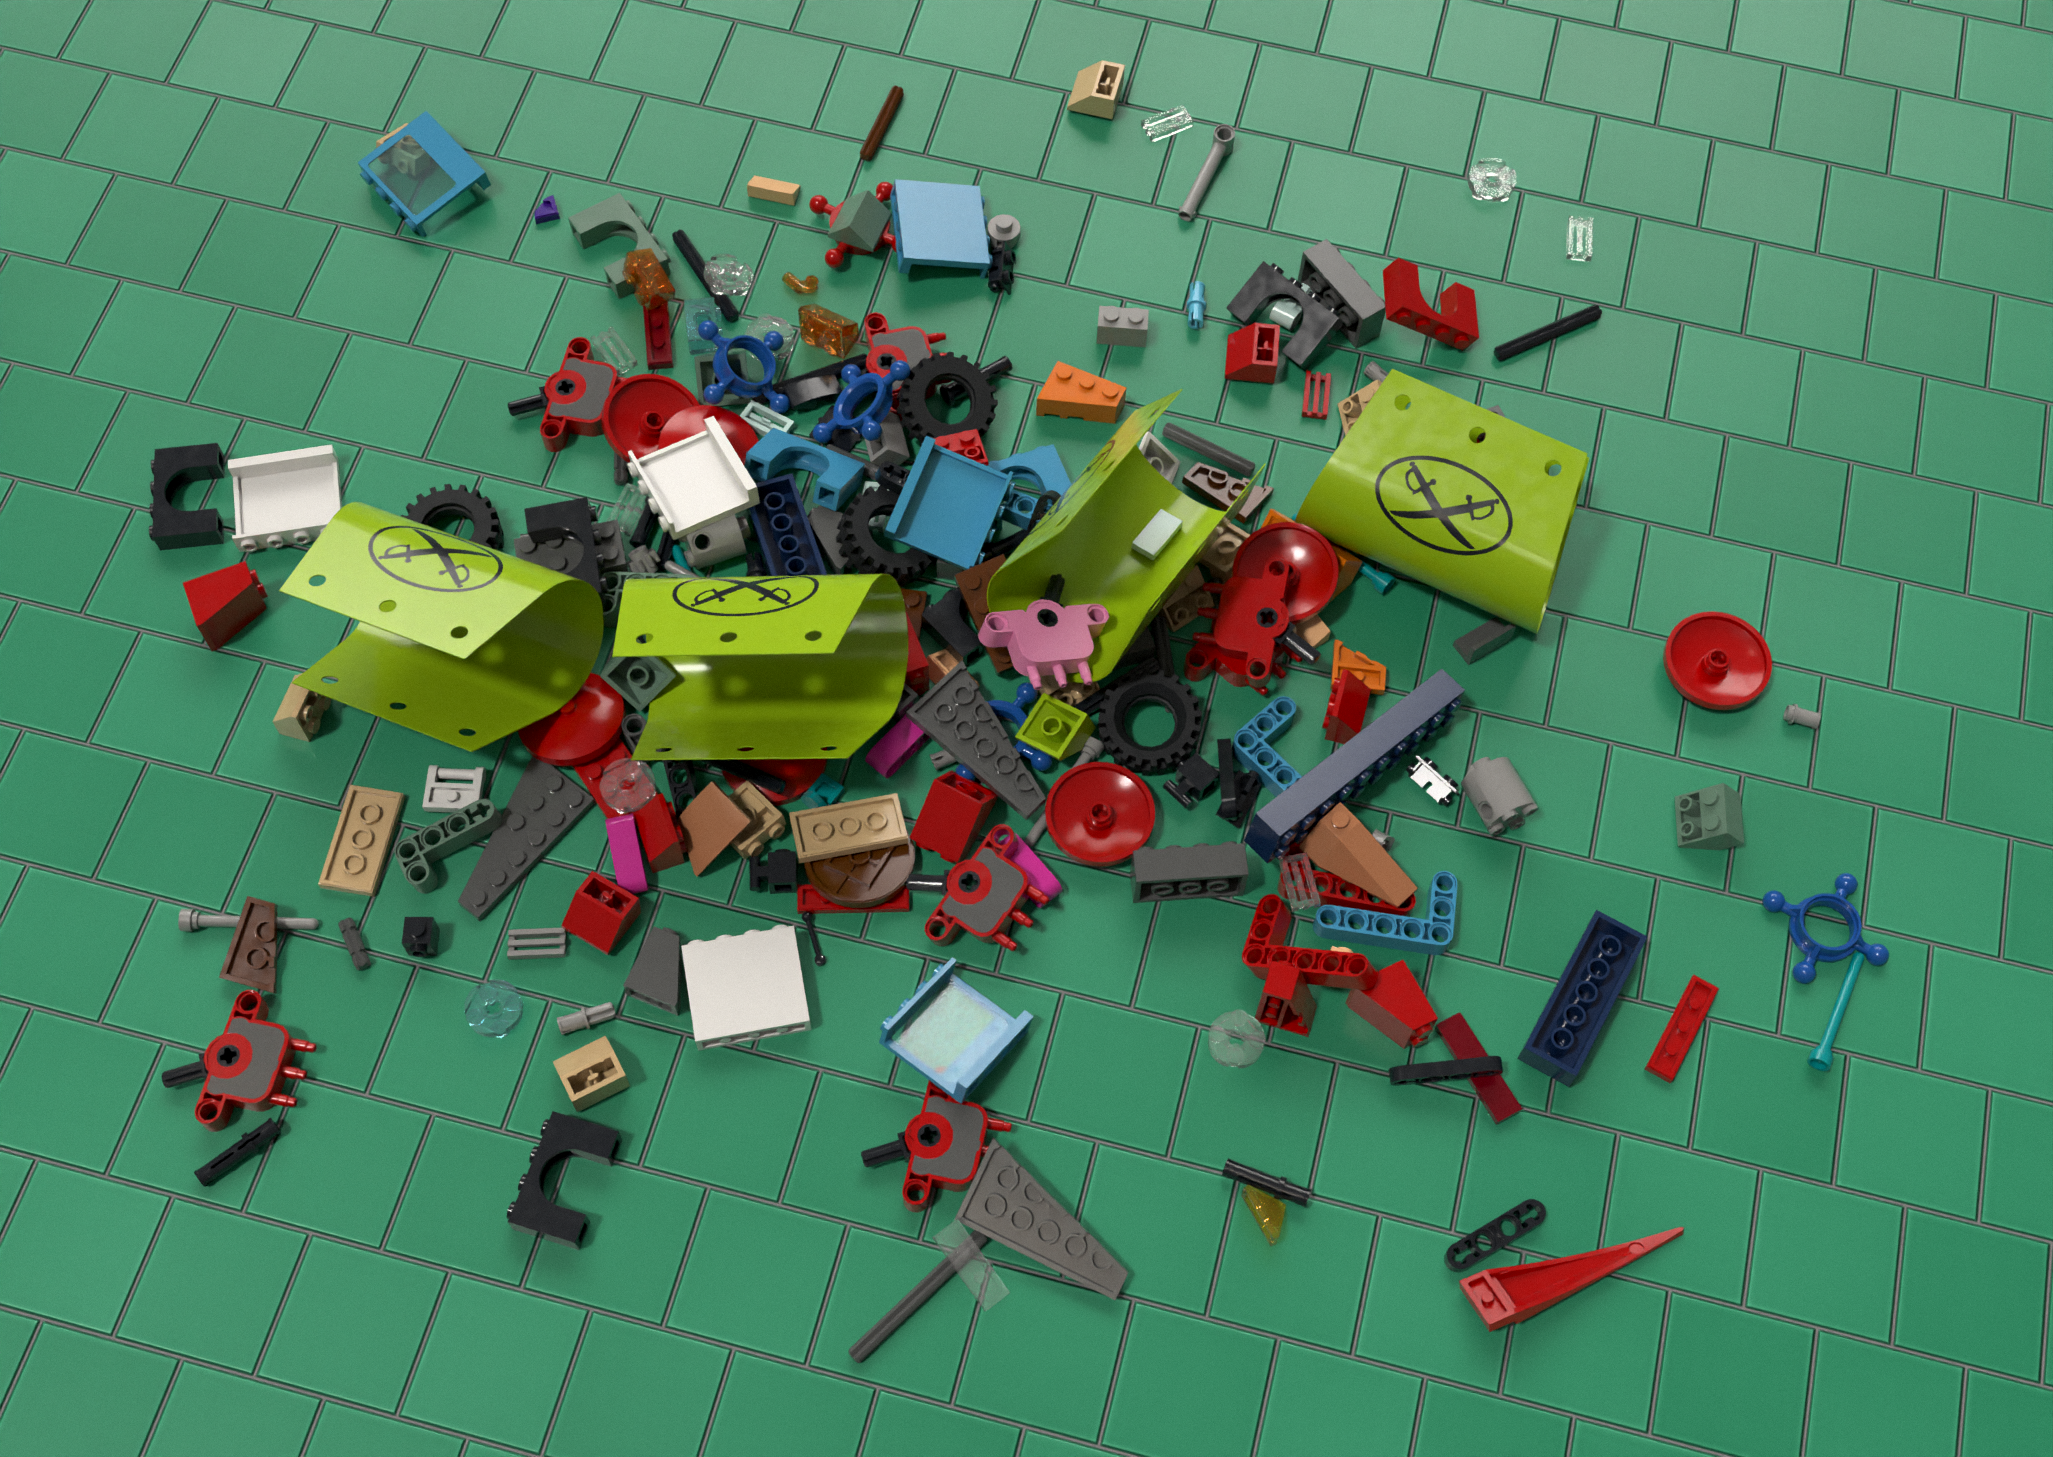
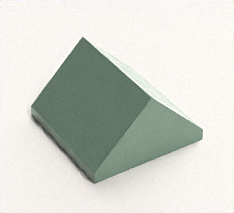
(860, 221)

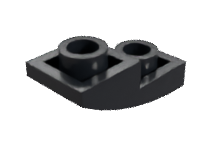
(810, 391)

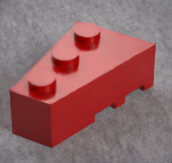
(1286, 1000)

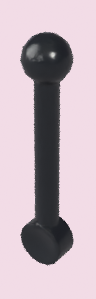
(820, 959)

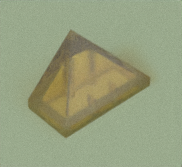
(1266, 1211)

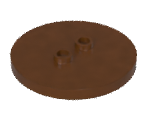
(863, 877)

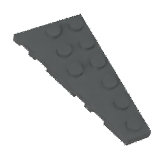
(971, 733)
(532, 823)
(1023, 1215)

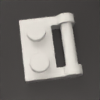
(452, 796)

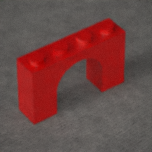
(1406, 306)

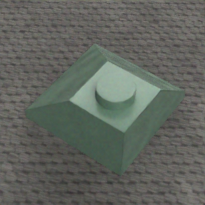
(705, 375)
(637, 678)

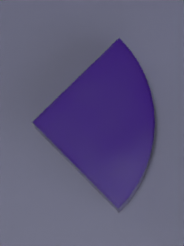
(547, 211)

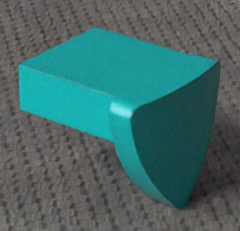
(823, 792)

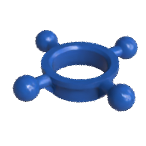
(729, 380)
(857, 389)
(1025, 695)
(1804, 971)

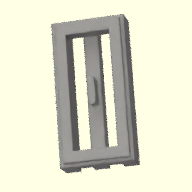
(536, 933)

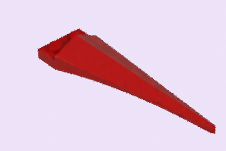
(1525, 1289)

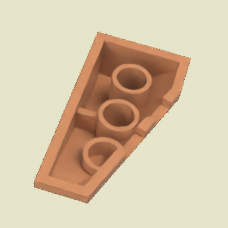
(1350, 851)

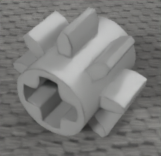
(643, 560)

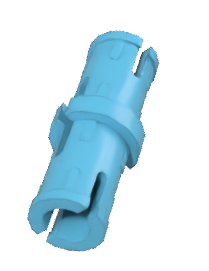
(1196, 305)

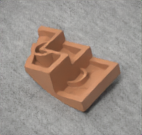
(710, 826)

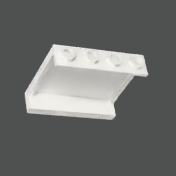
(694, 481)
(284, 497)
(745, 987)

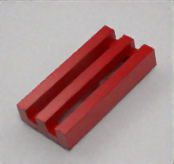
(1317, 378)

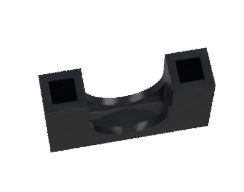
(1270, 285)
(171, 471)
(574, 521)
(948, 629)
(561, 1139)

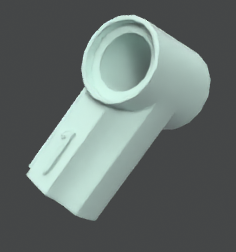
(1288, 312)

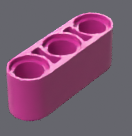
(896, 747)
(626, 854)
(1035, 869)

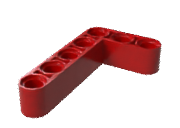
(1334, 884)
(1317, 966)

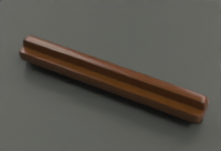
(881, 123)

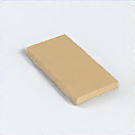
(848, 828)
(361, 840)

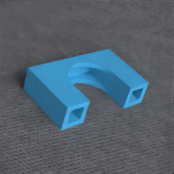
(779, 450)
(1037, 466)

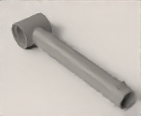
(1221, 146)

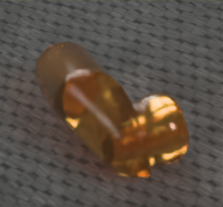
(808, 285)

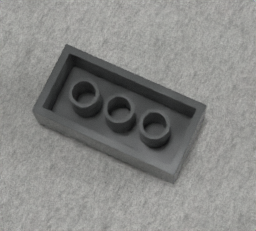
(1344, 290)
(567, 553)
(1188, 872)

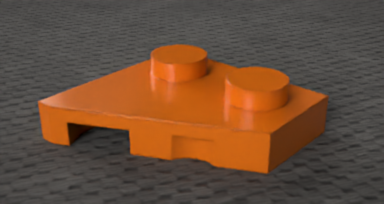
(1368, 671)

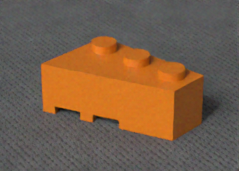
(1080, 395)

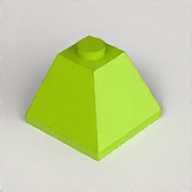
(1056, 728)

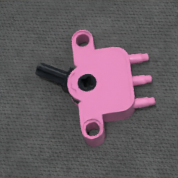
(1047, 636)

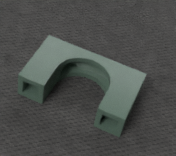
(611, 219)

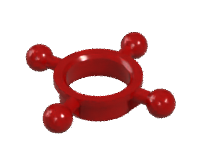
(834, 257)

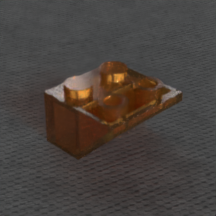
(647, 278)
(827, 330)

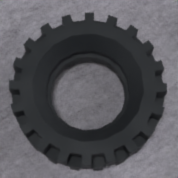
(938, 368)
(460, 502)
(862, 549)
(1153, 688)

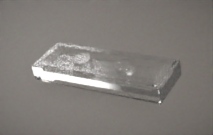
(971, 1265)

